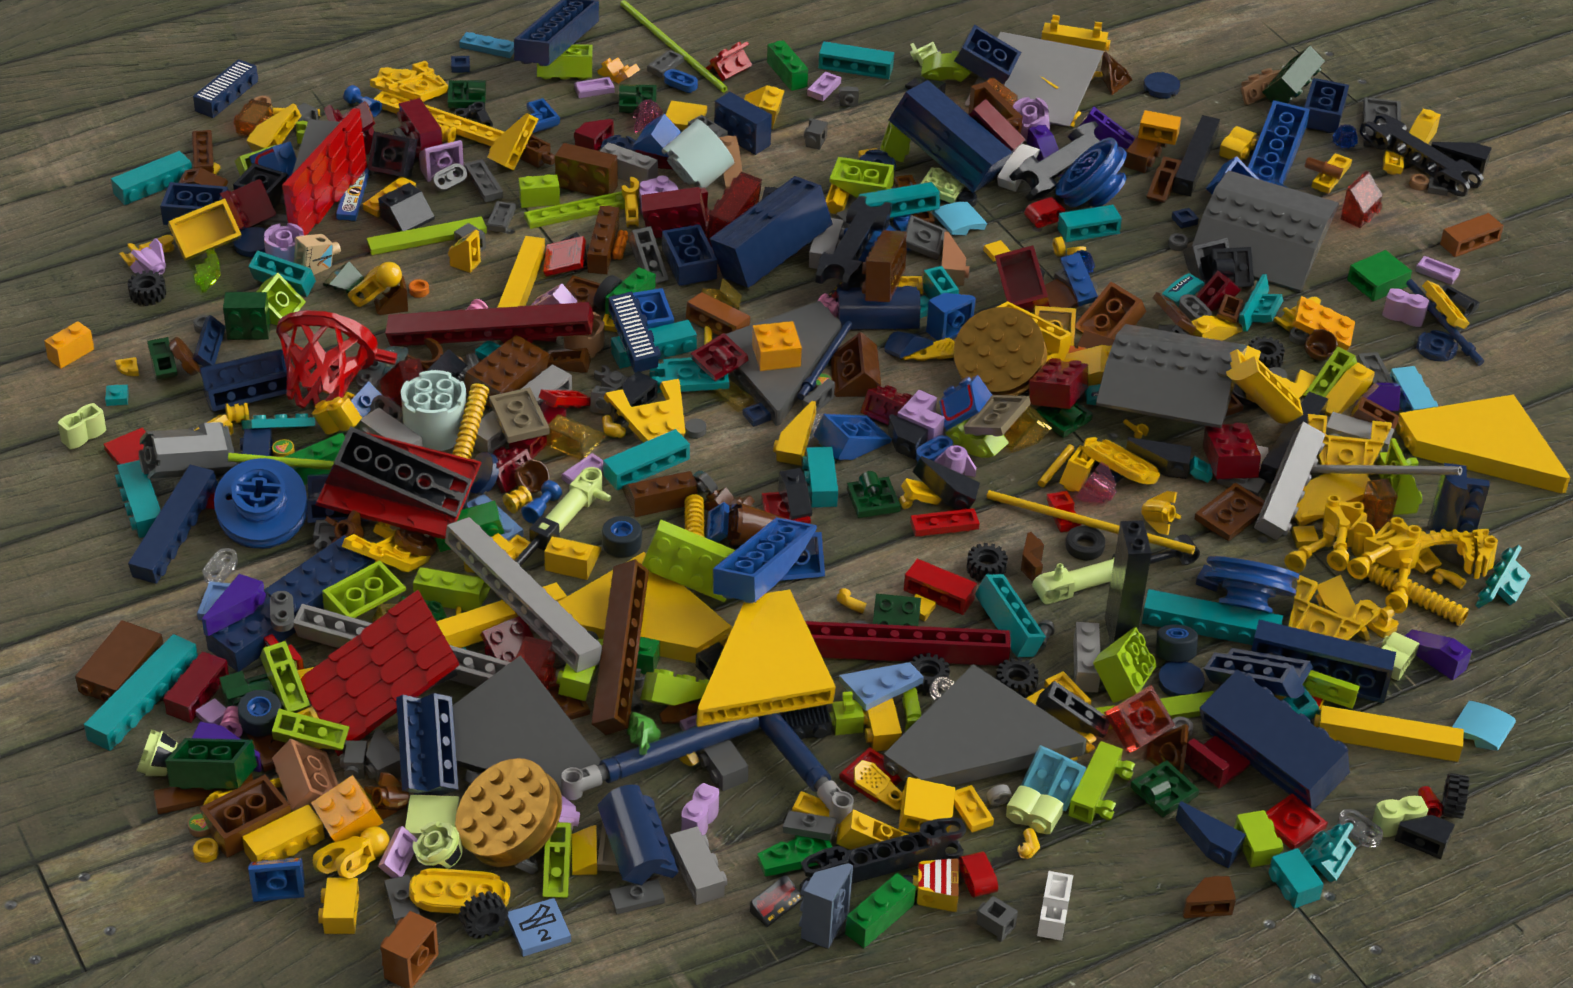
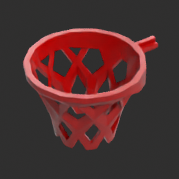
(323, 378)

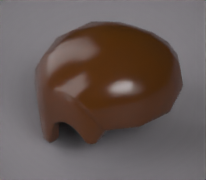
(1321, 344)
(531, 475)

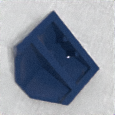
(903, 344)

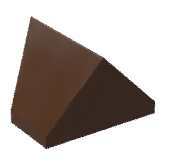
(1114, 74)
(394, 300)
(1169, 747)

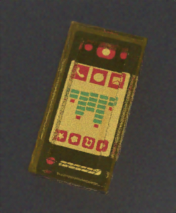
(734, 396)

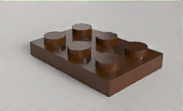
(1230, 511)

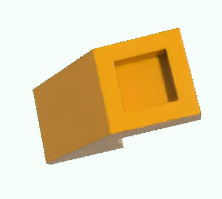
(616, 70)

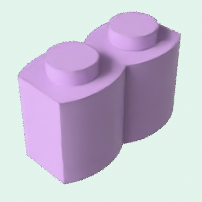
(1405, 307)
(701, 809)

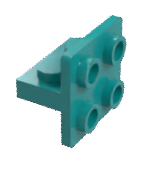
(1331, 851)

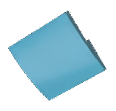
(959, 218)
(1484, 725)
(1054, 775)

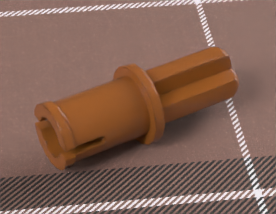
(1323, 167)

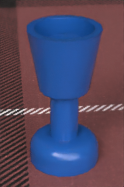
(352, 95)
(536, 508)

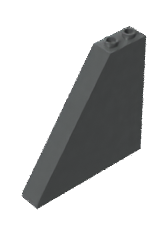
(780, 387)
(517, 719)
(977, 734)

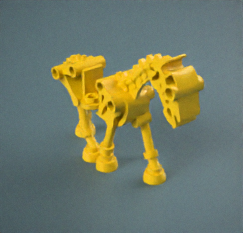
(1392, 546)

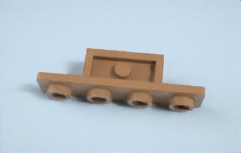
(1255, 84)

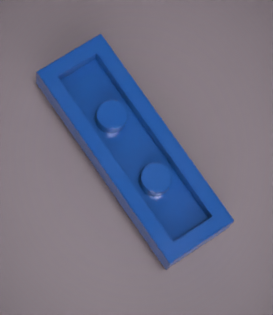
(1079, 279)

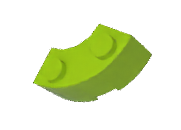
(942, 67)
(980, 446)

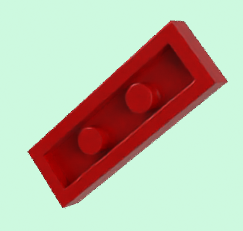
(564, 398)
(944, 522)

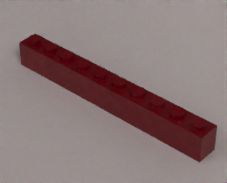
(490, 324)
(906, 642)

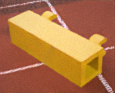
(1076, 36)

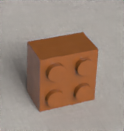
(409, 950)

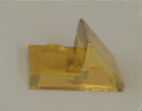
(726, 294)

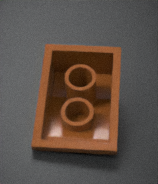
(1111, 312)

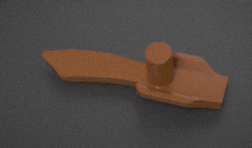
(676, 713)

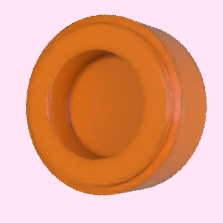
(419, 288)

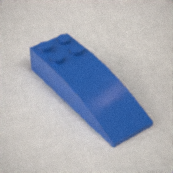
(1279, 142)
(762, 560)

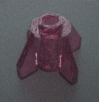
(646, 113)
(1099, 486)

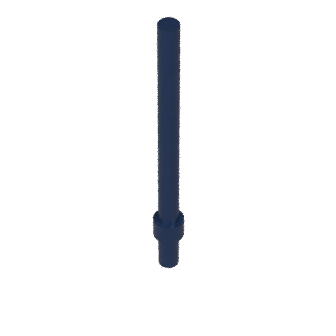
(1467, 347)
(810, 382)

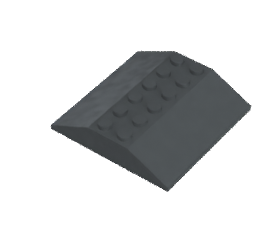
(1276, 221)
(1168, 375)

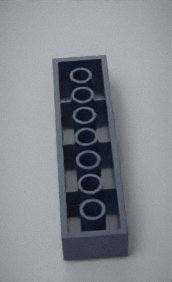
(555, 31)
(244, 640)

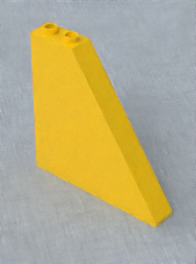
(1487, 438)
(669, 615)
(766, 665)

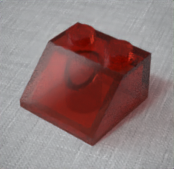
(1361, 201)
(394, 379)

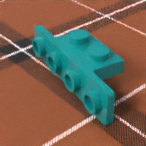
(1260, 306)
(1507, 580)

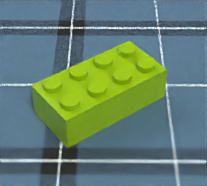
(685, 558)

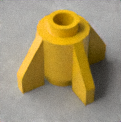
(1159, 511)

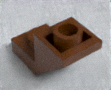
(202, 177)
(724, 495)
(1032, 556)

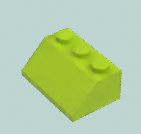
(572, 63)
(451, 588)
(362, 591)

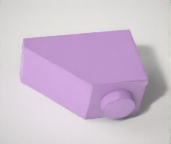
(555, 296)

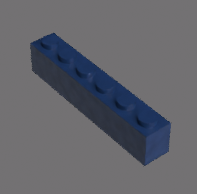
(173, 524)

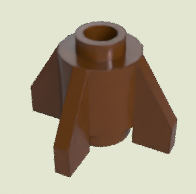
(347, 527)
(388, 796)

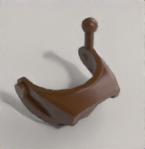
(436, 351)

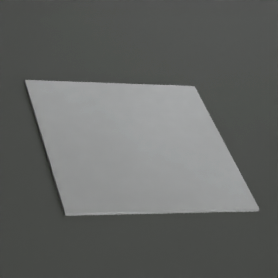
(1061, 64)

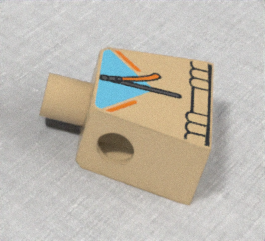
(315, 252)

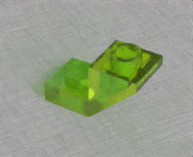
(207, 272)

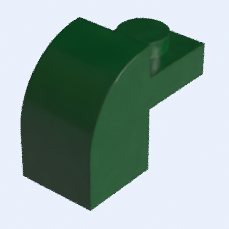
(162, 358)
(233, 688)

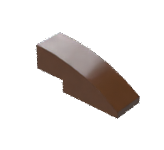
(1164, 180)

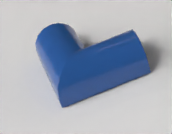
(547, 116)

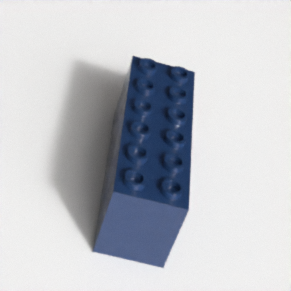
(950, 136)
(771, 231)
(1275, 739)

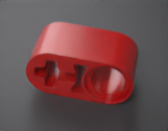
(1044, 212)
(978, 874)

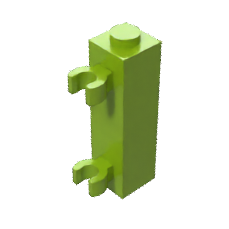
(1096, 781)

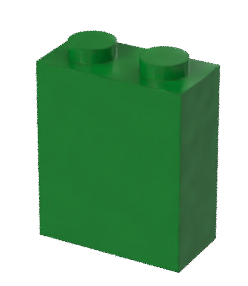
(1378, 275)

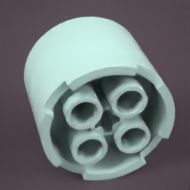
(698, 155)
(434, 408)

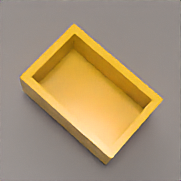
(204, 229)

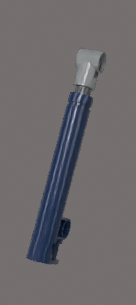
(625, 764)
(806, 765)

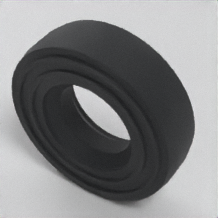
(604, 289)
(1082, 552)

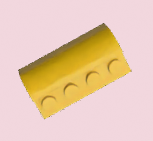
(1056, 338)
(1264, 388)

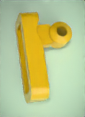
(917, 490)
(1383, 623)

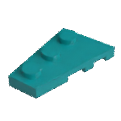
(279, 420)

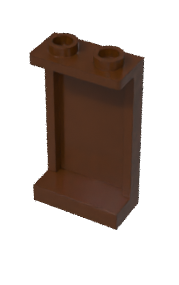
(985, 91)
(117, 660)

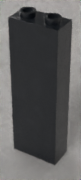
(1128, 579)

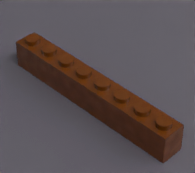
(620, 647)

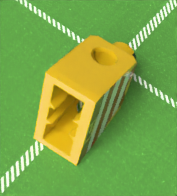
(937, 884)

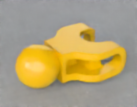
(375, 282)
(352, 853)

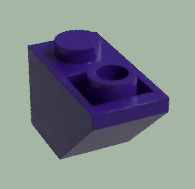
(1384, 394)

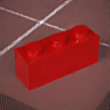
(940, 586)

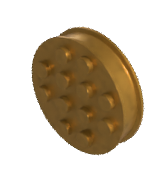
(1002, 349)
(509, 812)

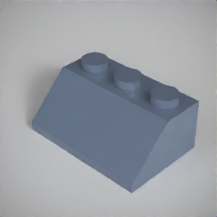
(825, 904)

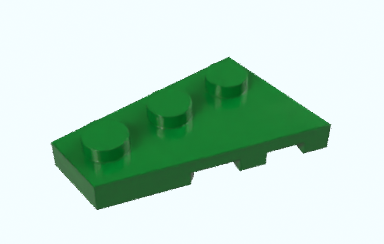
(788, 856)

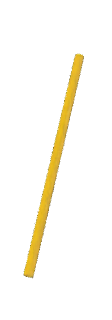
(1157, 540)

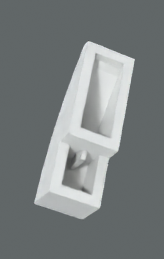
(1015, 160)
(1055, 905)

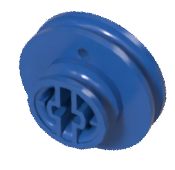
(1093, 175)
(265, 503)
(1250, 582)

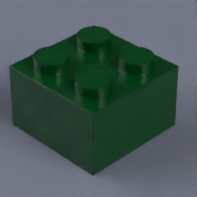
(246, 315)

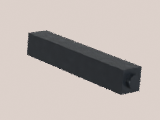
(1196, 155)
(1311, 404)

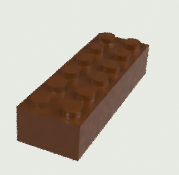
(885, 266)

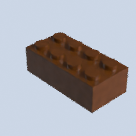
(508, 367)

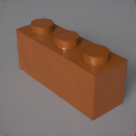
(1471, 235)
(719, 316)

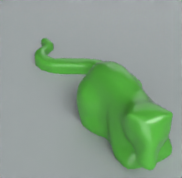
(642, 731)

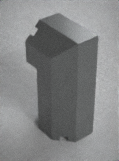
(172, 451)

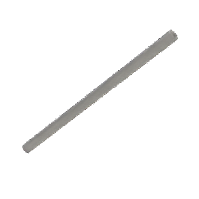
(1383, 469)

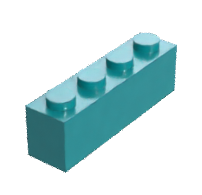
(856, 60)
(150, 177)
(906, 199)
(670, 338)
(646, 459)
(139, 496)
(1010, 614)

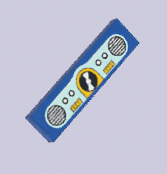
(352, 199)

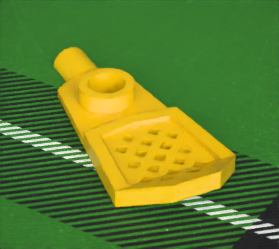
(940, 349)
(869, 775)

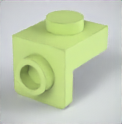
(923, 52)

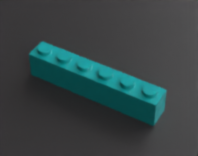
(1205, 616)
(140, 693)

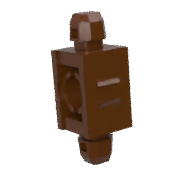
(537, 152)

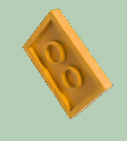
(1314, 316)

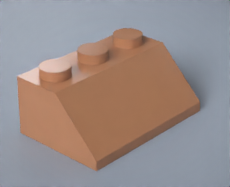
(303, 773)

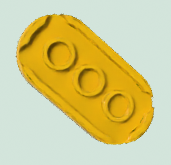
(1121, 460)
(449, 888)

